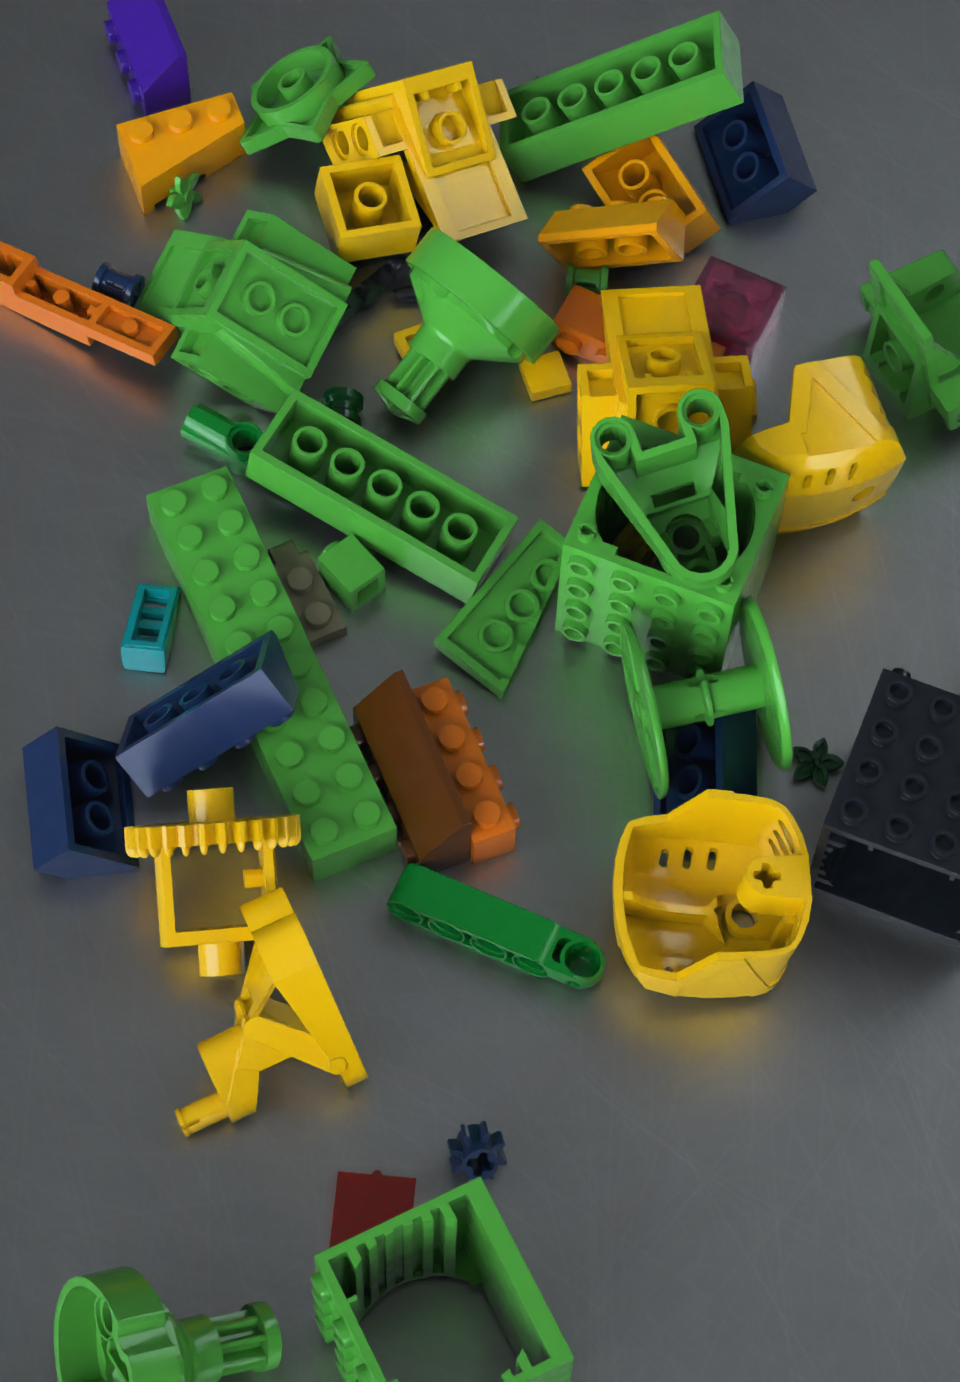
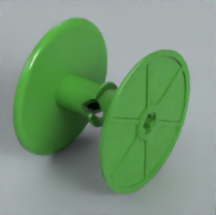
(709, 696)

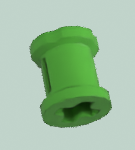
(587, 278)

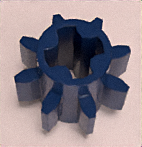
(477, 1151)

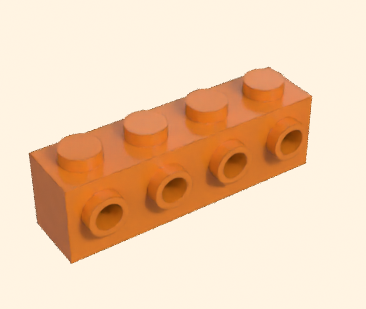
(476, 782)

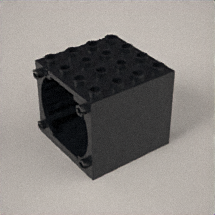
(896, 814)

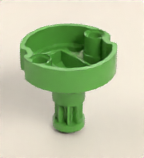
(466, 317)
(121, 1331)

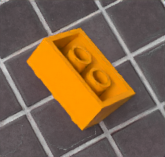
(649, 171)
(616, 234)

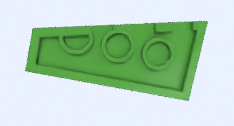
(501, 616)

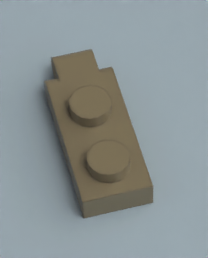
(308, 594)

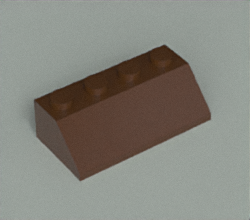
(412, 776)

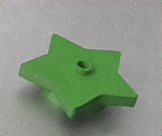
(302, 95)

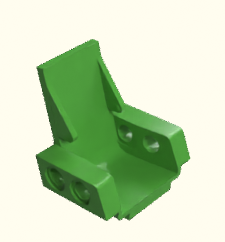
(250, 305)
(916, 335)

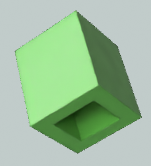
(351, 572)

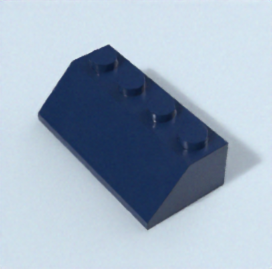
(208, 716)

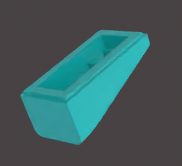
(144, 652)

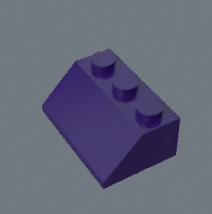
(149, 53)

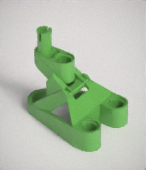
(638, 476)

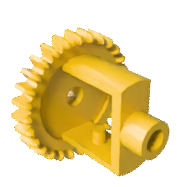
(212, 823)

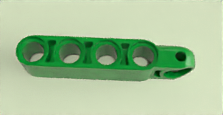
(495, 928)

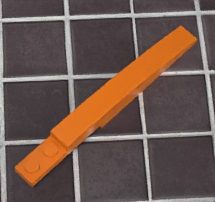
(79, 310)

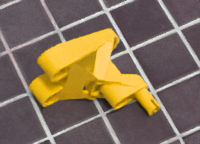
(269, 1029)

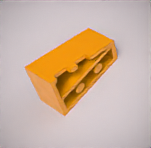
(179, 142)

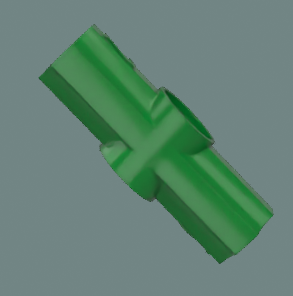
(221, 436)

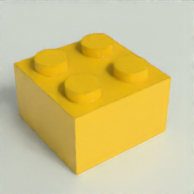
(367, 208)

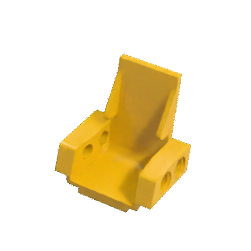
(448, 143)
(654, 356)

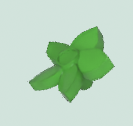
(183, 195)

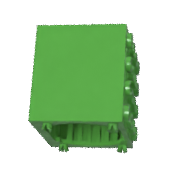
(674, 623)
(450, 1237)

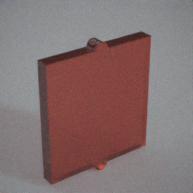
(368, 1201)

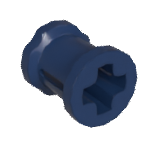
(105, 280)

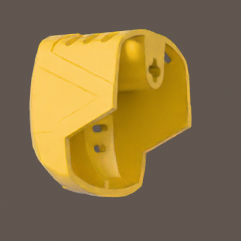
(829, 428)
(679, 920)

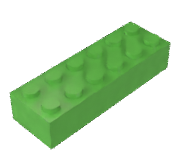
(623, 97)
(381, 496)

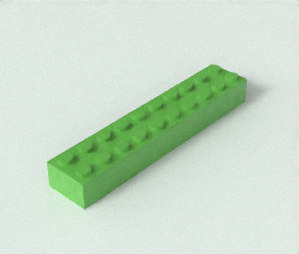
(236, 599)

